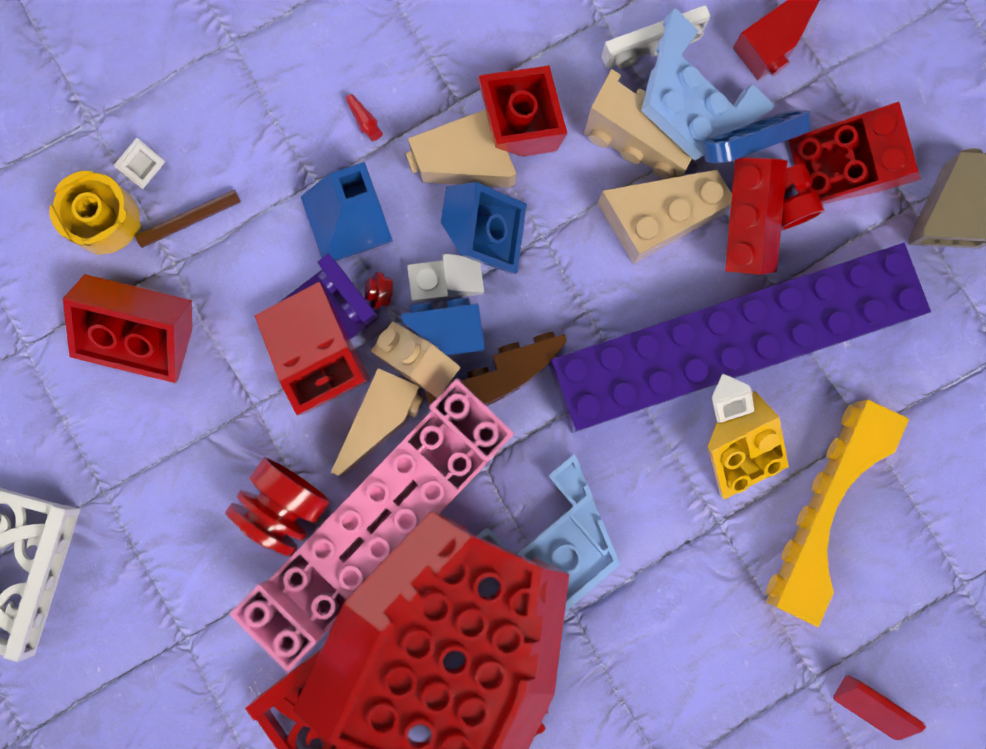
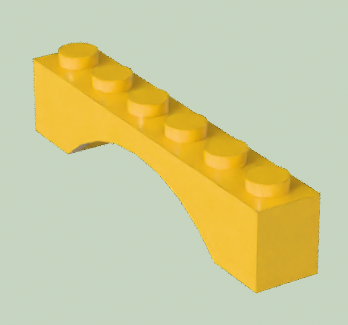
(804, 580)

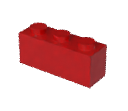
(756, 215)

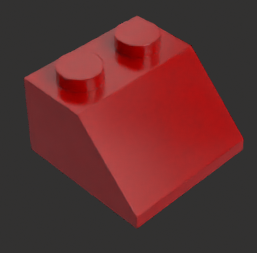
(523, 110)

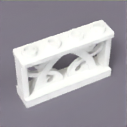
(44, 570)

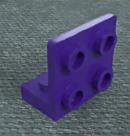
(345, 297)

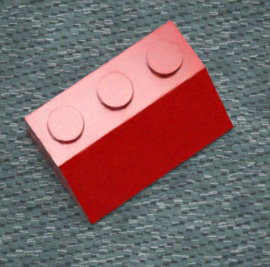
(127, 327)

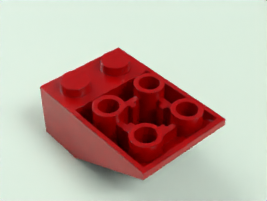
(858, 155)
(310, 349)

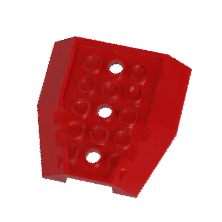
(390, 639)

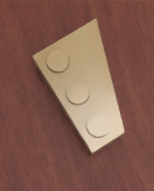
(620, 124)
(663, 210)

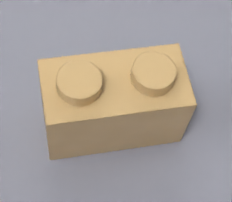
(415, 359)

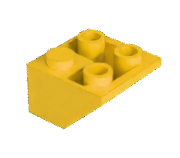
(747, 449)

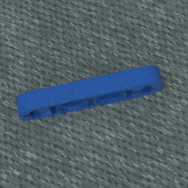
(756, 136)

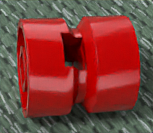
(805, 204)

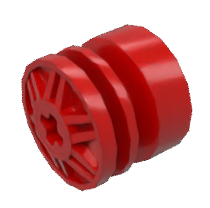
(277, 507)

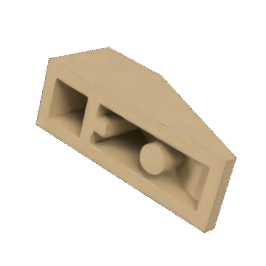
(381, 414)

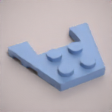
(685, 102)
(576, 539)

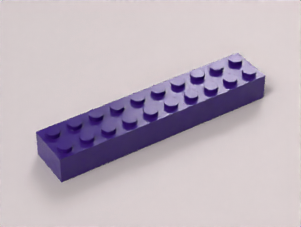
(738, 337)

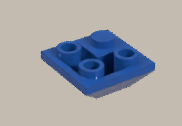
(346, 213)
(449, 329)

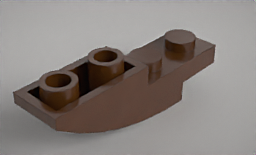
(513, 368)

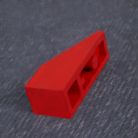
(772, 38)

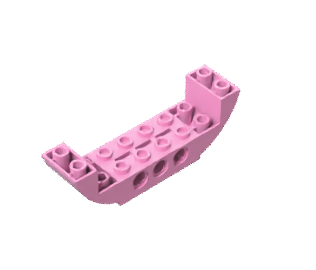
(417, 477)

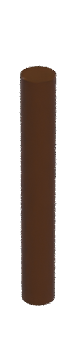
(188, 218)

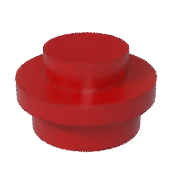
(379, 290)

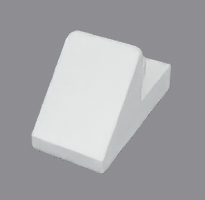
(445, 279)

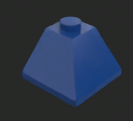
(484, 224)

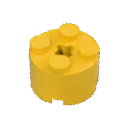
(94, 212)

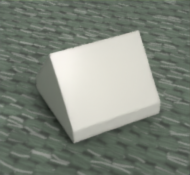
(139, 163)
(731, 399)

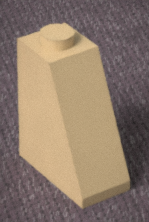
(461, 154)

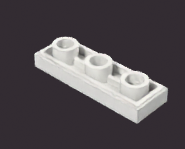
(627, 48)

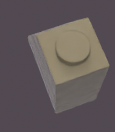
(956, 205)

